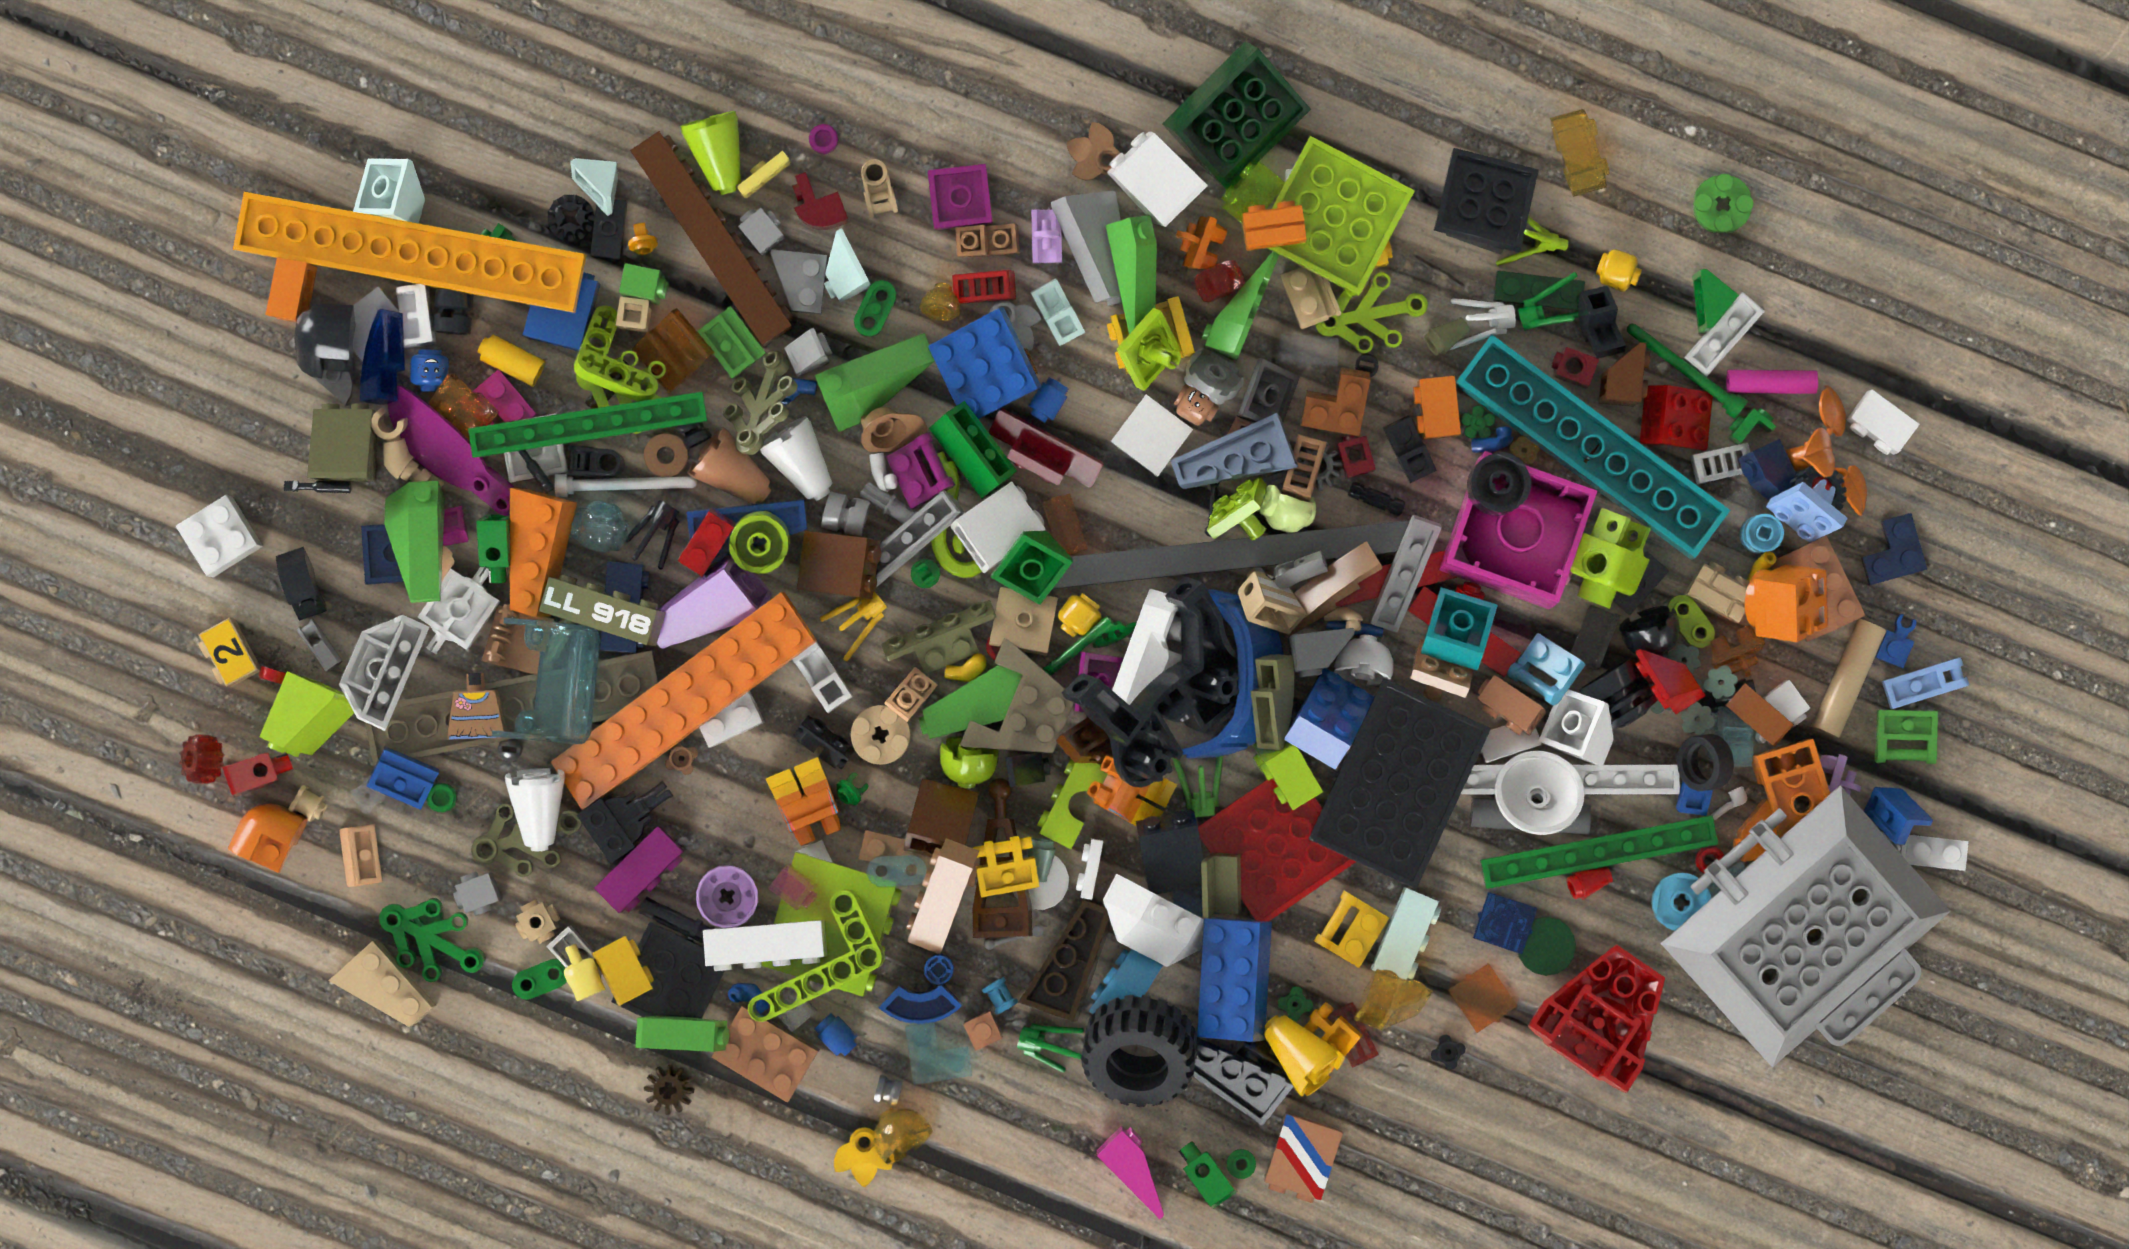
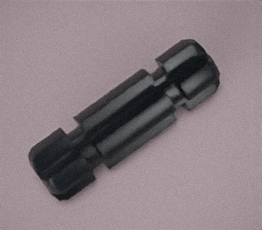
(1376, 498)

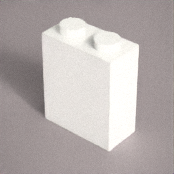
(996, 524)

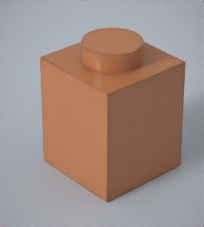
(982, 1030)

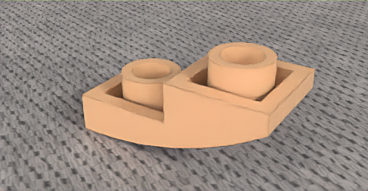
(911, 694)

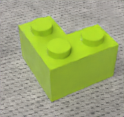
(1290, 773)

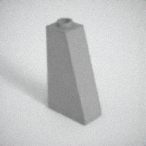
(1084, 227)

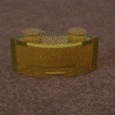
(1575, 139)

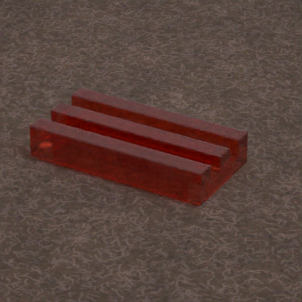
(1363, 1058)

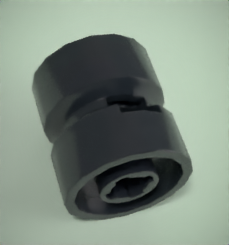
(452, 301)

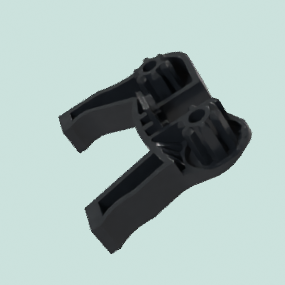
(1190, 692)

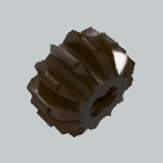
(661, 1082)

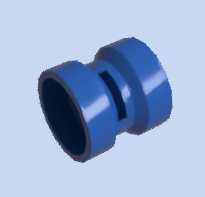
(939, 969)

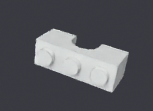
(822, 677)

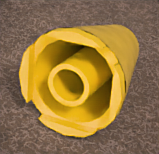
(1302, 1054)

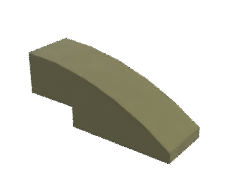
(1273, 700)

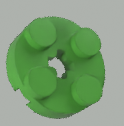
(1705, 204)

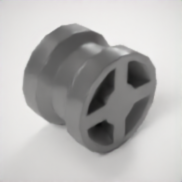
(888, 1091)

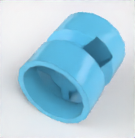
(1761, 533)

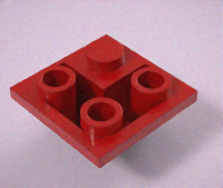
(1673, 681)

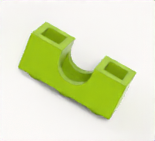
(1059, 823)

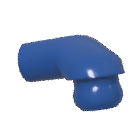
(804, 387)
(1493, 444)
(744, 993)

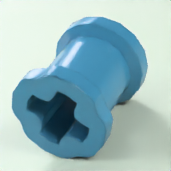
(1000, 995)

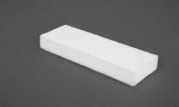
(1724, 335)

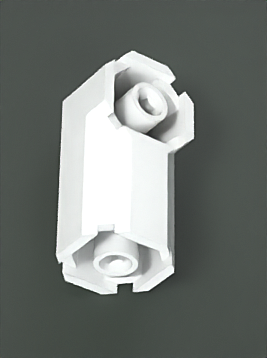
(1152, 646)

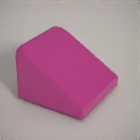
(454, 526)

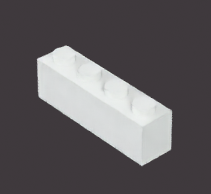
(765, 943)

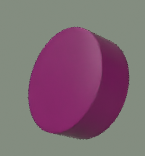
(823, 139)

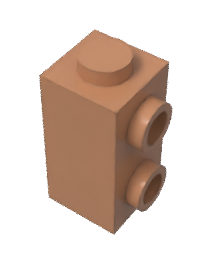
(1510, 704)

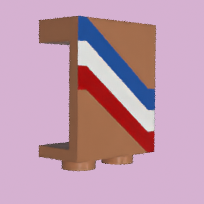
(1303, 1157)

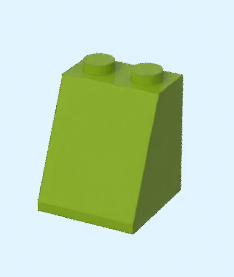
(304, 715)

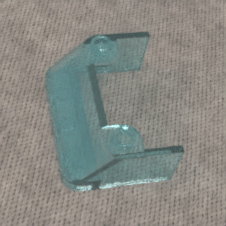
(563, 682)

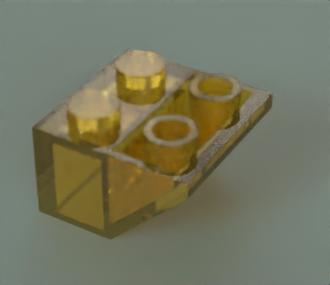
(1390, 1000)

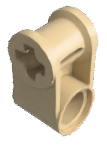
(878, 190)

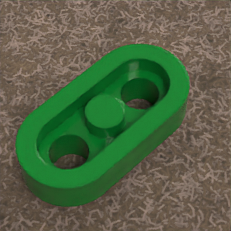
(874, 308)
(540, 979)

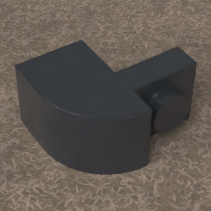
(1598, 322)
(299, 583)

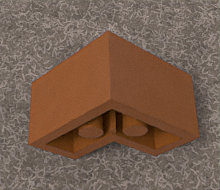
(1341, 411)

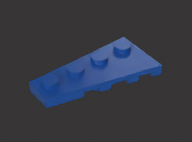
(790, 512)

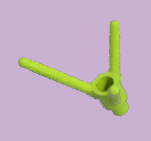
(1544, 241)

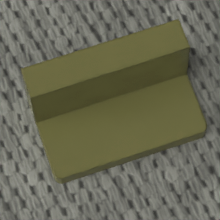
(1221, 884)

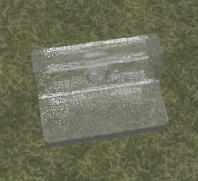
(1308, 350)

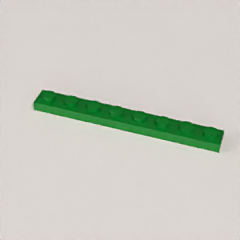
(587, 424)
(1599, 852)

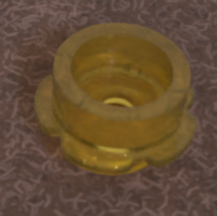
(1523, 442)

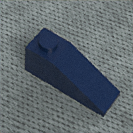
(1768, 469)

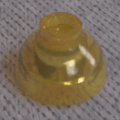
(940, 303)

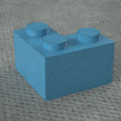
(1132, 977)

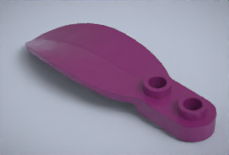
(447, 451)

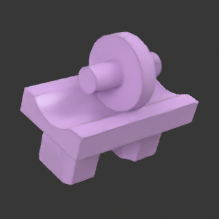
(1046, 237)
(1835, 767)

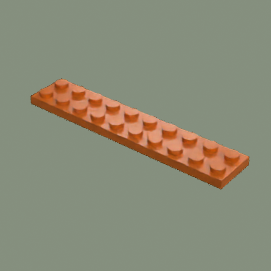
(684, 700)

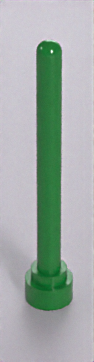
(1732, 403)

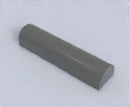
(1487, 814)

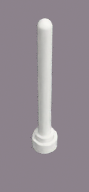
(567, 485)

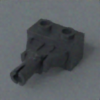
(617, 824)

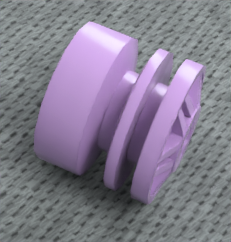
(726, 914)

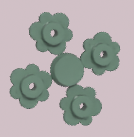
(1711, 684)

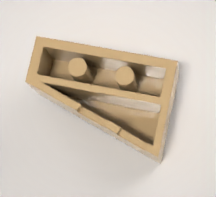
(384, 985)

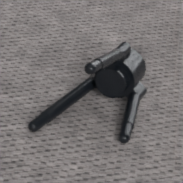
(662, 517)

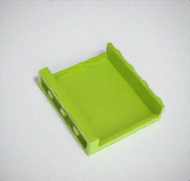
(830, 879)

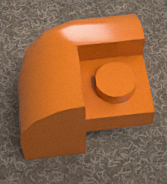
(267, 835)

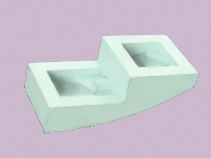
(1057, 312)

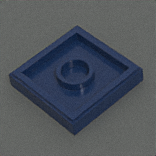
(378, 556)

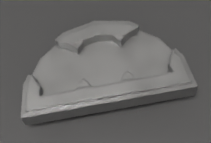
(338, 383)

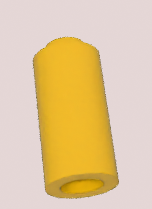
(511, 359)

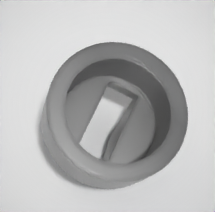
(509, 756)

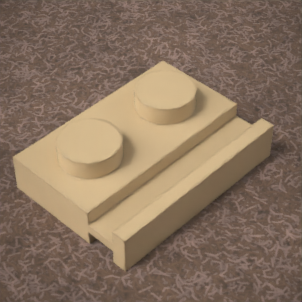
(1309, 296)

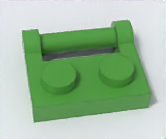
(1906, 726)

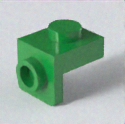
(1743, 425)

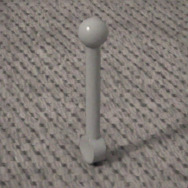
(990, 943)

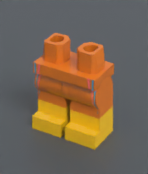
(1121, 797)
(807, 809)

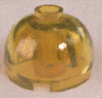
(900, 1132)

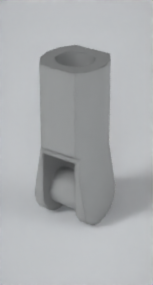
(1300, 569)
(321, 649)

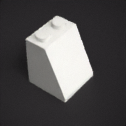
(1156, 178)

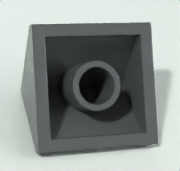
(1268, 392)

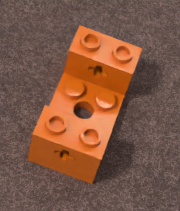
(1791, 773)

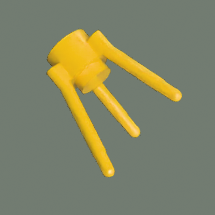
(867, 608)

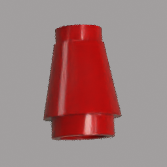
(1587, 882)

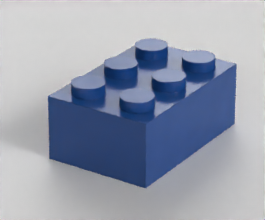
(1329, 718)

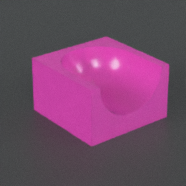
(1526, 549)

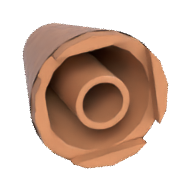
(729, 469)

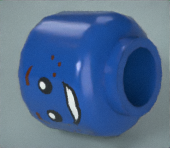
(428, 369)

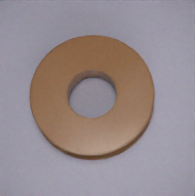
(651, 455)

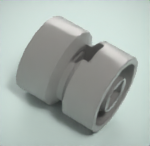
(845, 514)

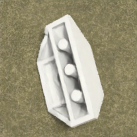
(381, 668)
(1152, 923)

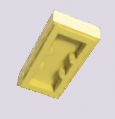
(763, 173)

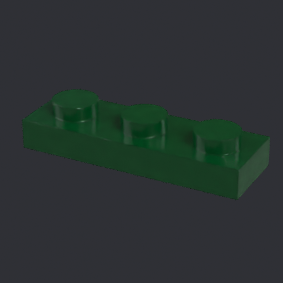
(1516, 287)

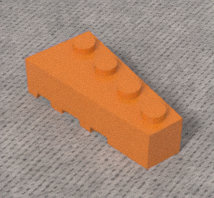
(537, 545)

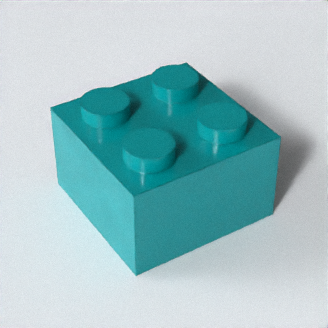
(1459, 629)

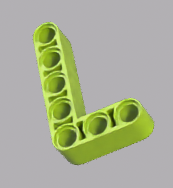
(828, 970)

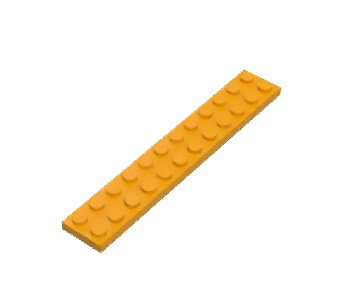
(410, 252)

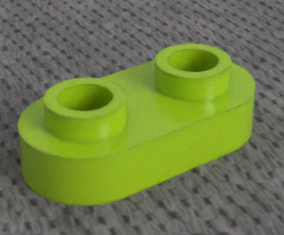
(1691, 621)

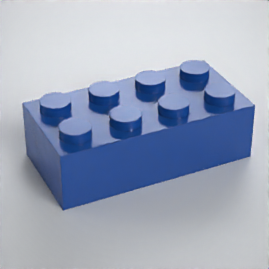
(1234, 979)

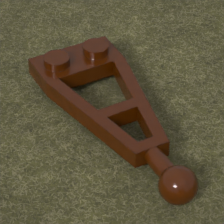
(1001, 921)

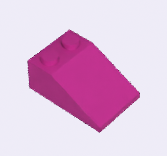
(1127, 1160)

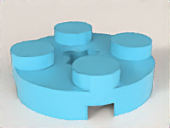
(1670, 888)

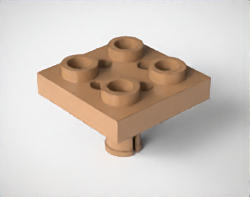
(1440, 675)

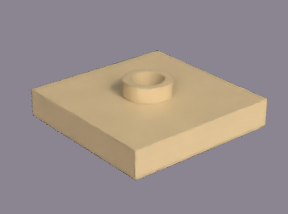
(1023, 622)

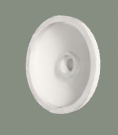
(1541, 777)

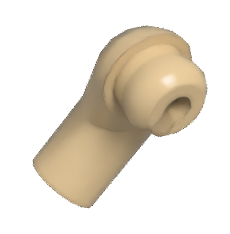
(1352, 618)

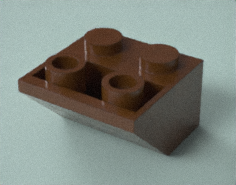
(1623, 381)

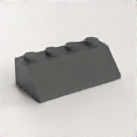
(1317, 650)

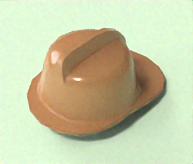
(888, 431)

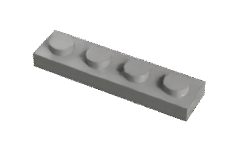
(1405, 573)

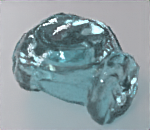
(600, 527)

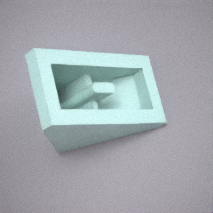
(597, 180)

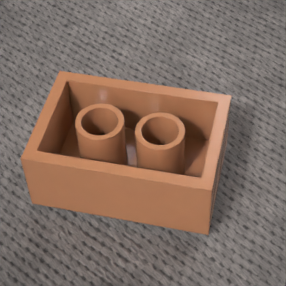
(766, 1054)

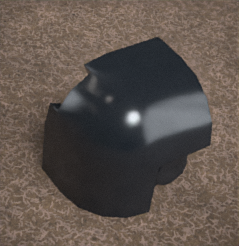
(325, 339)

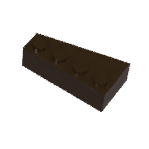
(1070, 966)

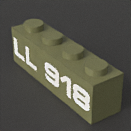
(602, 611)

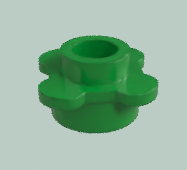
(1303, 1003)

